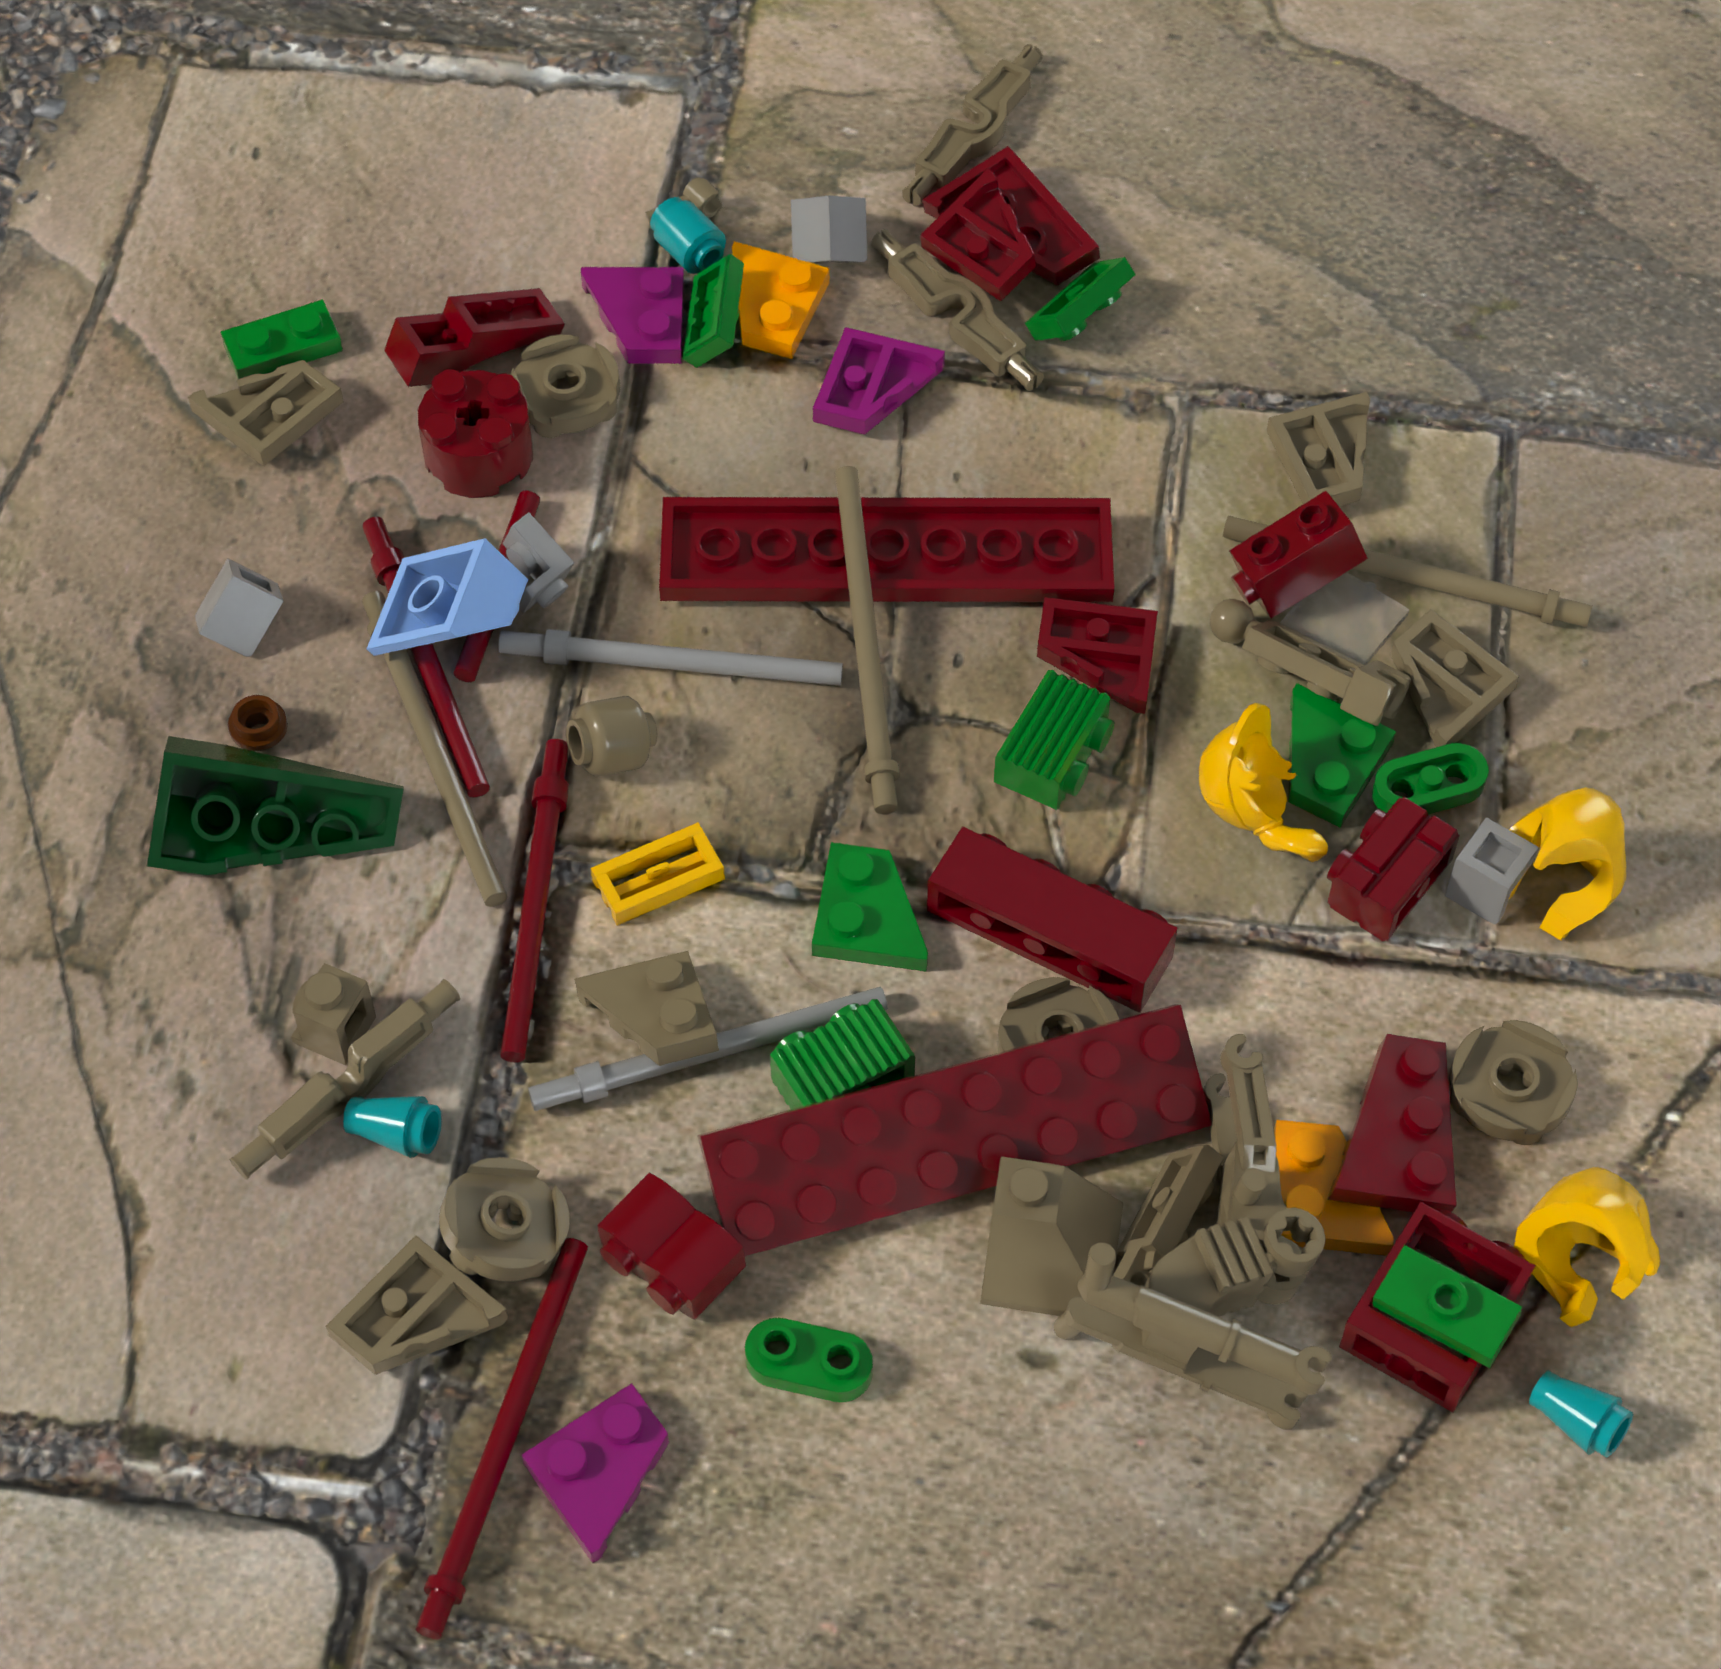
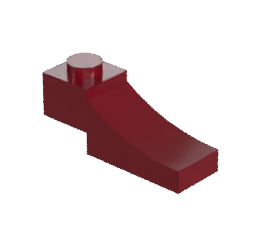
(469, 332)

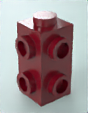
(1296, 555)

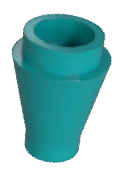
(396, 1123)
(1584, 1414)

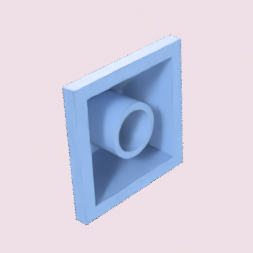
(448, 597)

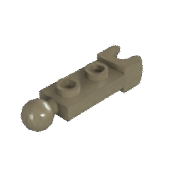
(1366, 689)

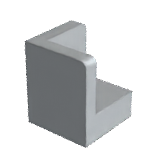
(829, 229)
(238, 608)
(1489, 870)

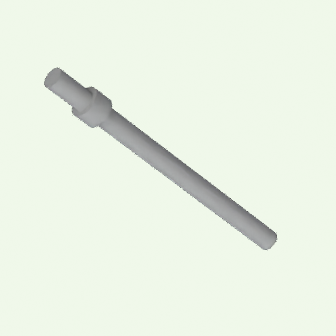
(560, 647)
(593, 1081)

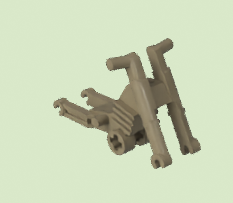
(1219, 1269)

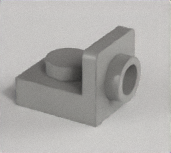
(540, 557)

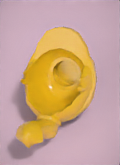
(1245, 788)

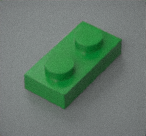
(1089, 292)
(282, 339)

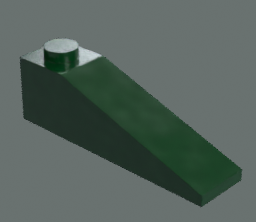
(250, 808)

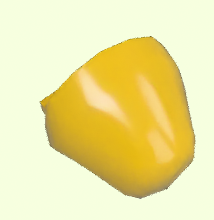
(1582, 829)
(1591, 1210)

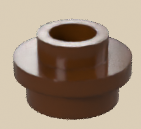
(254, 711)

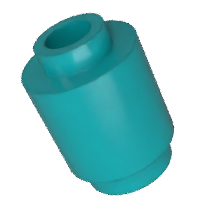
(687, 234)

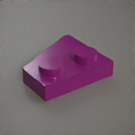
(640, 309)
(872, 379)
(597, 1466)

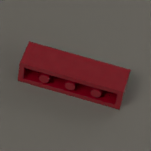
(1051, 918)

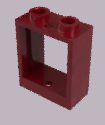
(1403, 1352)

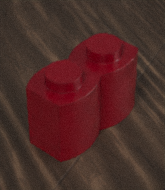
(671, 1247)

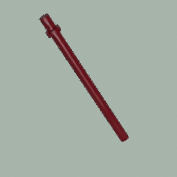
(446, 1586)

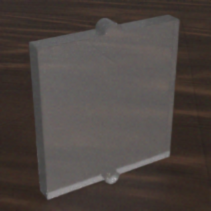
(1348, 617)

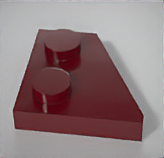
(982, 239)
(1101, 647)

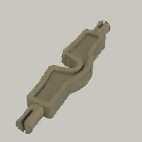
(960, 141)
(972, 328)
(326, 1098)

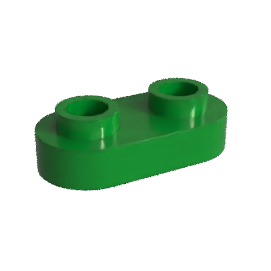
(1426, 777)
(806, 1364)

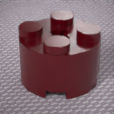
(475, 431)

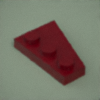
(1052, 232)
(1402, 1132)

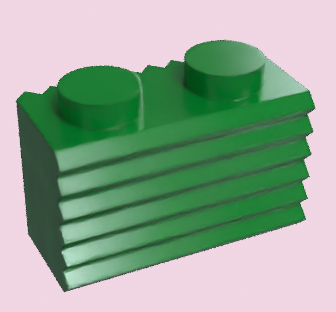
(1053, 740)
(845, 1056)

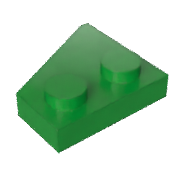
(1331, 755)
(866, 911)

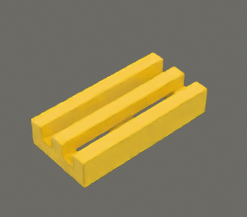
(661, 882)

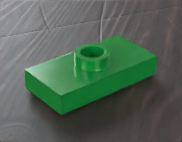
(713, 310)
(1447, 1306)

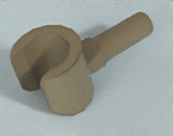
(700, 193)

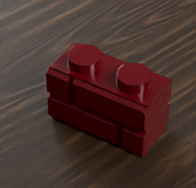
(1391, 868)

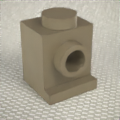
(325, 1007)

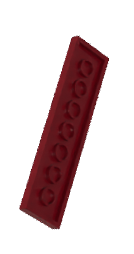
(913, 549)
(950, 1127)

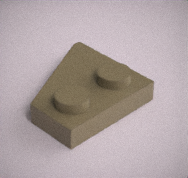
(269, 408)
(1324, 447)
(1450, 677)
(655, 1006)
(413, 1310)

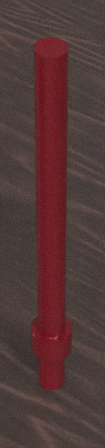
(385, 565)
(549, 800)

